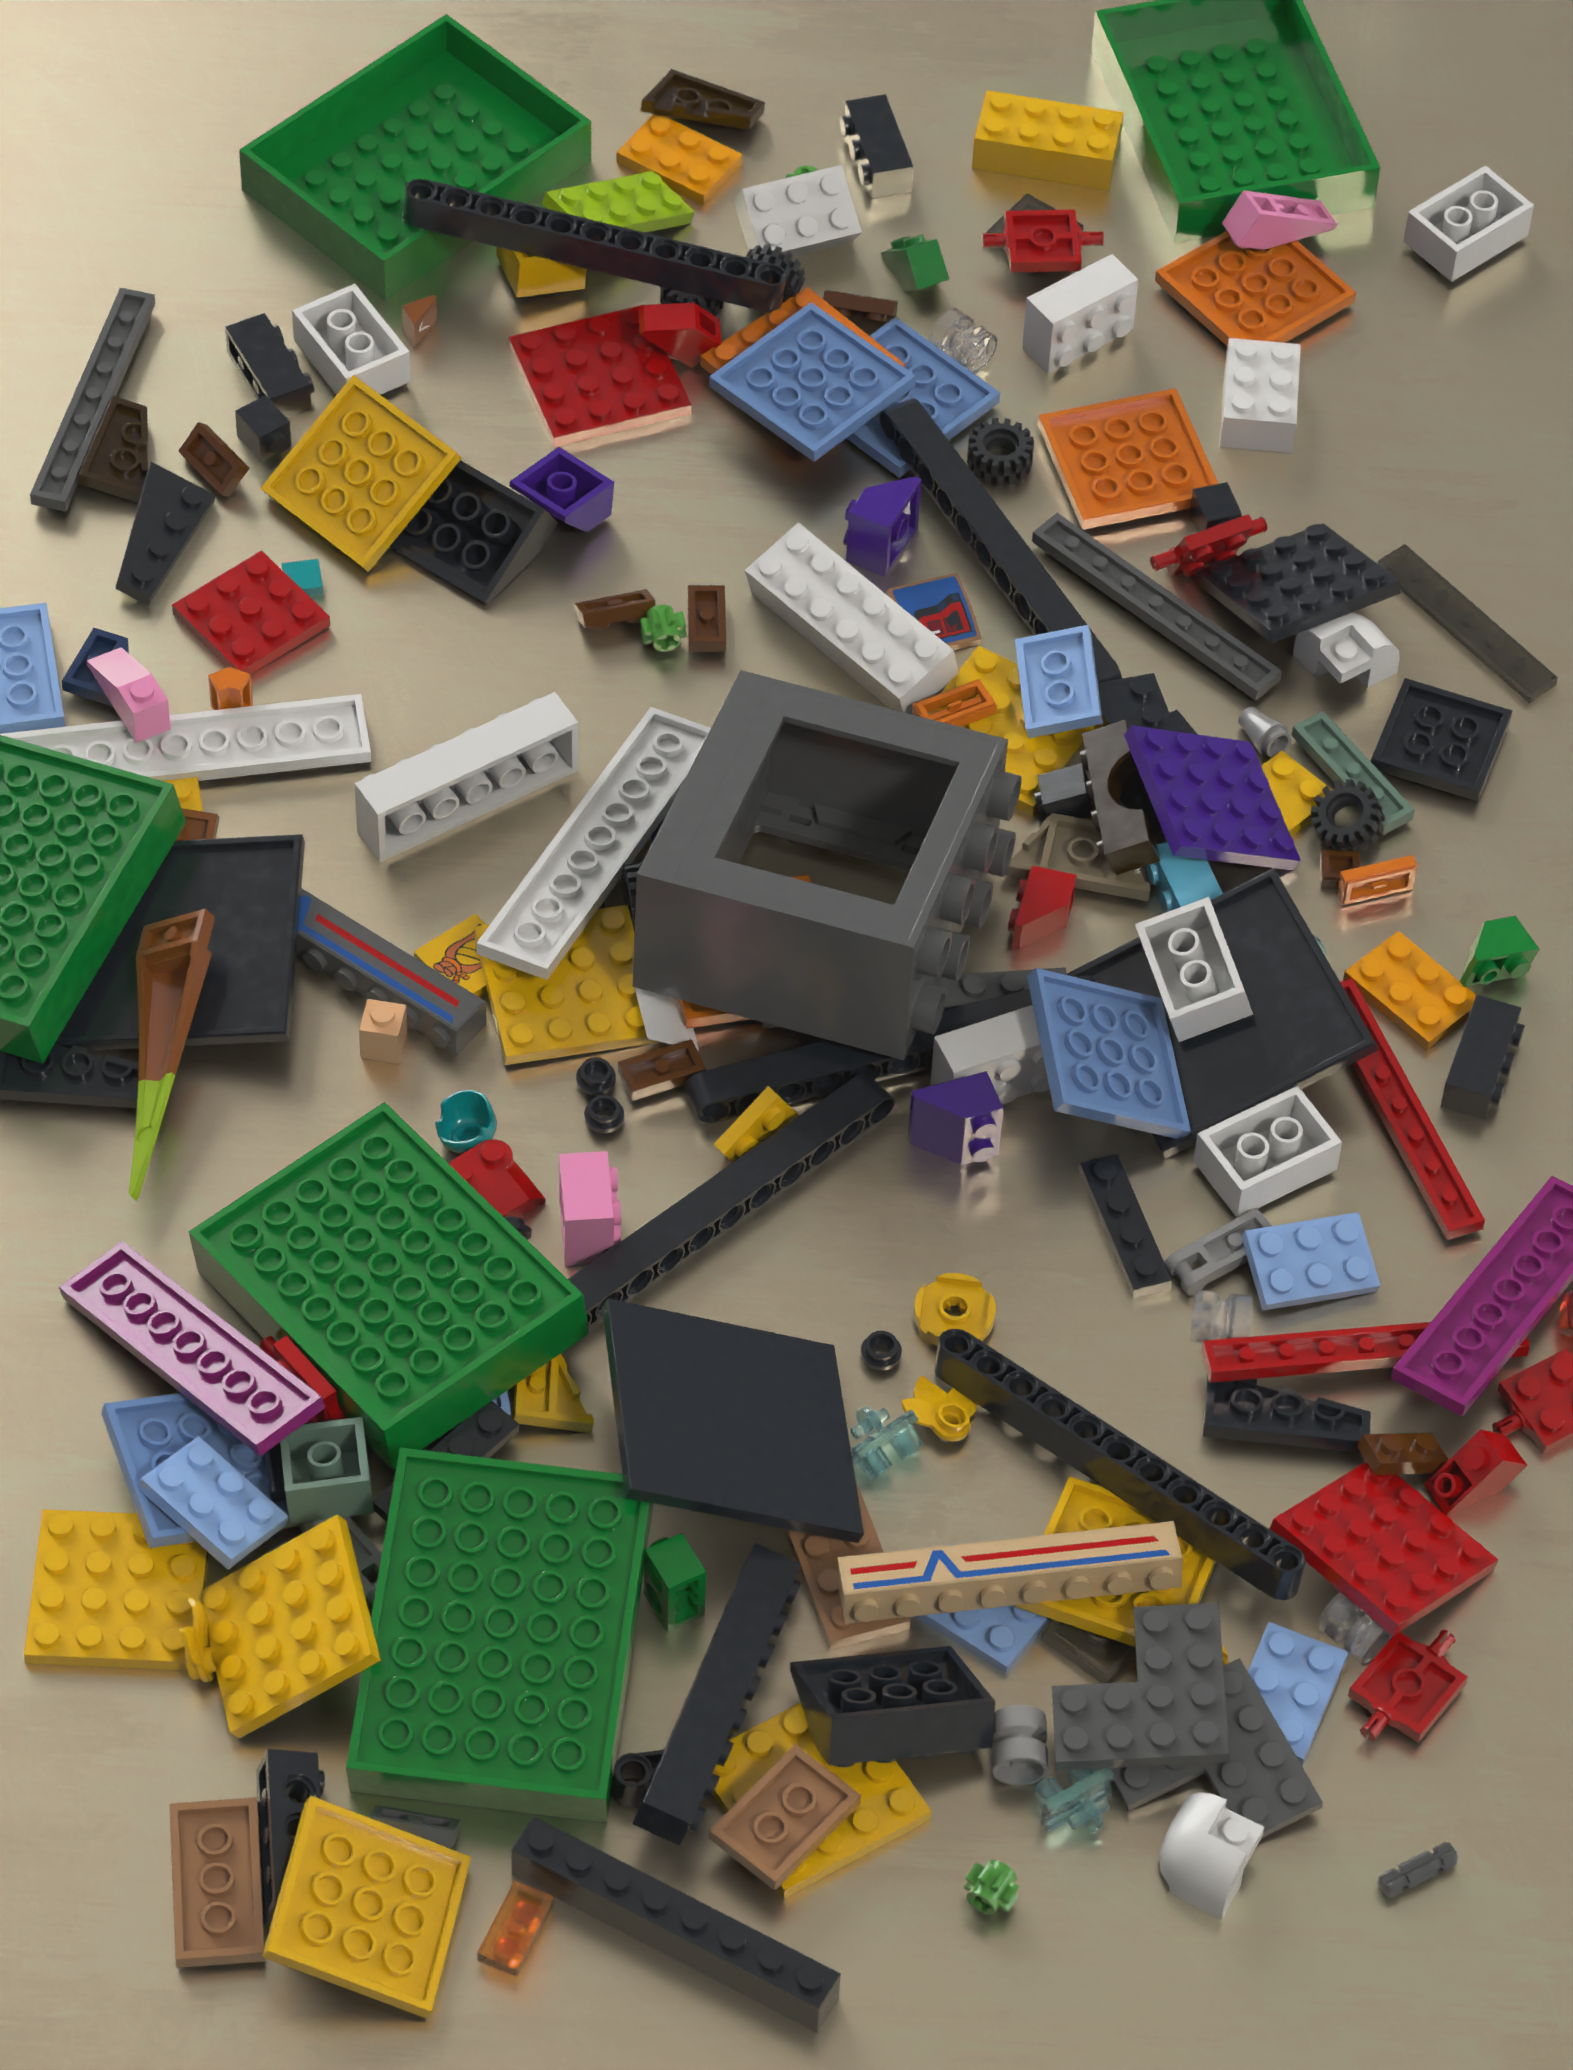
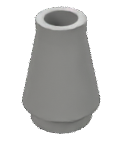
(1266, 733)

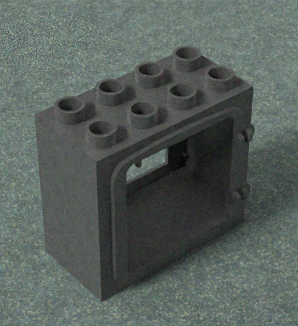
(850, 784)

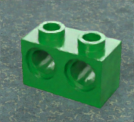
(674, 1581)

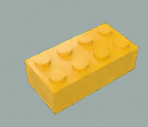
(1047, 140)

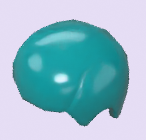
(465, 1121)

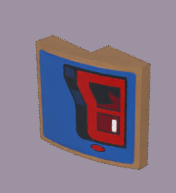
(942, 608)

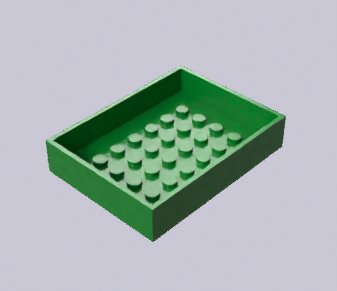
(1232, 104)
(424, 110)
(72, 870)
(391, 1281)
(500, 1636)

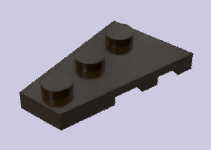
(702, 101)
(118, 451)

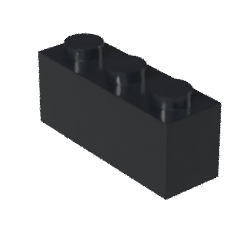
(877, 146)
(268, 365)
(1483, 1057)

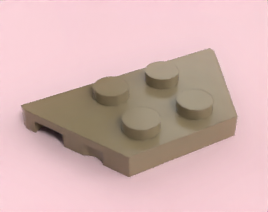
(1071, 847)

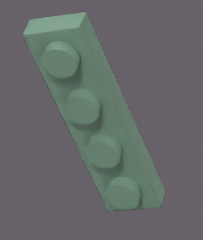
(1344, 761)

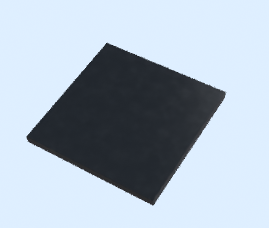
(249, 982)
(1299, 1021)
(731, 1421)

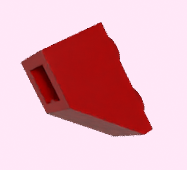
(680, 330)
(1044, 905)
(1475, 1472)

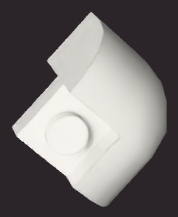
(1347, 649)
(1207, 1852)

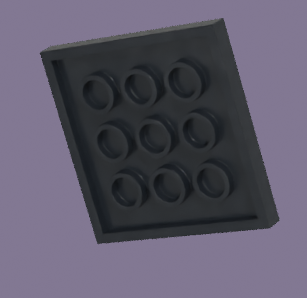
(1298, 582)

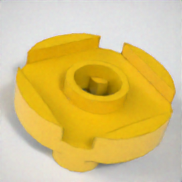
(949, 1291)

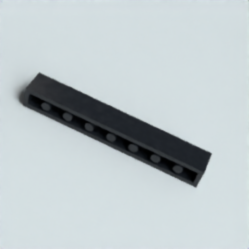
(717, 1696)
(676, 1924)

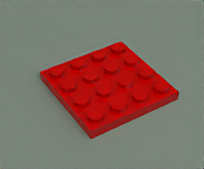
(598, 377)
(1384, 1546)

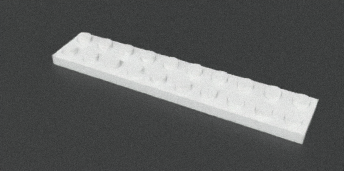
(224, 740)
(593, 846)

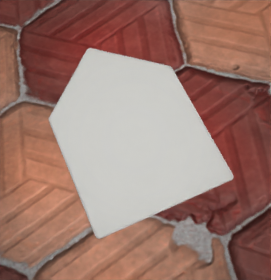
(663, 1018)

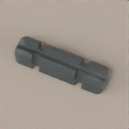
(1417, 1869)

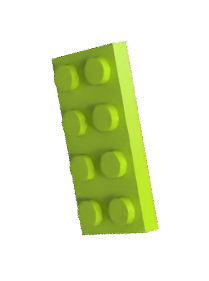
(631, 202)

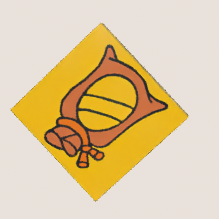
(455, 956)

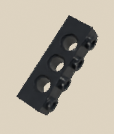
(278, 1777)

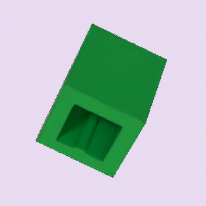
(916, 262)
(1499, 952)

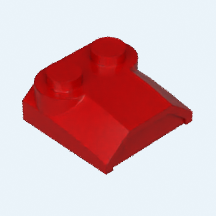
(498, 1178)

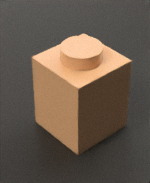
(383, 1031)

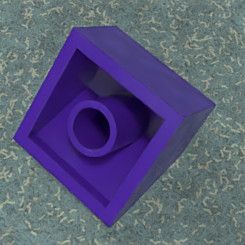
(567, 489)
(882, 524)
(957, 1119)

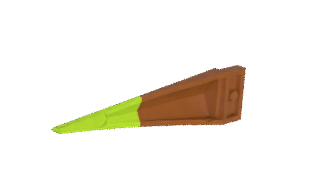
(169, 982)

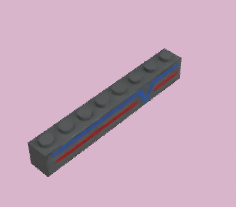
(386, 973)

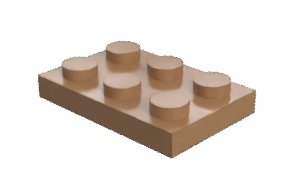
(784, 1817)

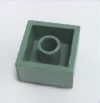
(327, 1471)

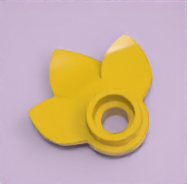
(941, 1411)
(197, 1645)

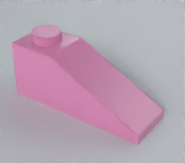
(1273, 220)
(132, 693)

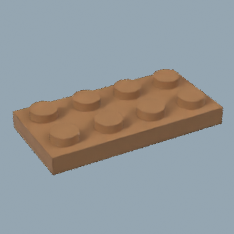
(820, 1576)
(216, 1882)

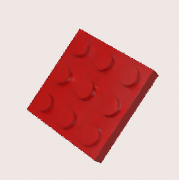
(251, 614)

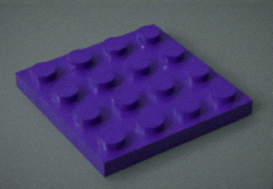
(1212, 798)

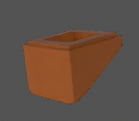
(419, 318)

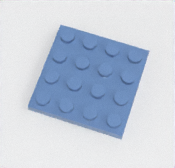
(812, 381)
(943, 387)
(1108, 1054)
(153, 1430)

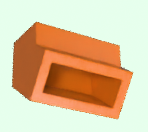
(230, 689)

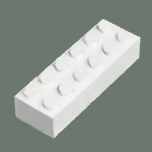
(851, 620)
(466, 776)

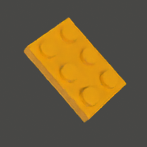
(681, 157)
(1412, 990)

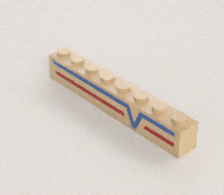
(1009, 1572)

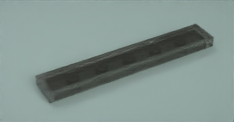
(1469, 624)

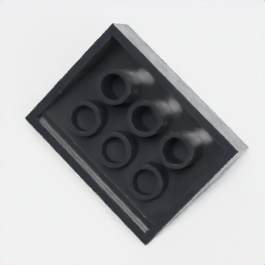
(475, 533)
(894, 1706)

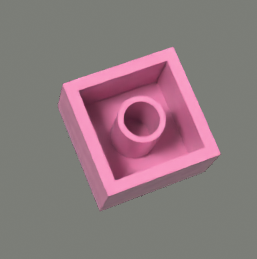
(588, 1206)

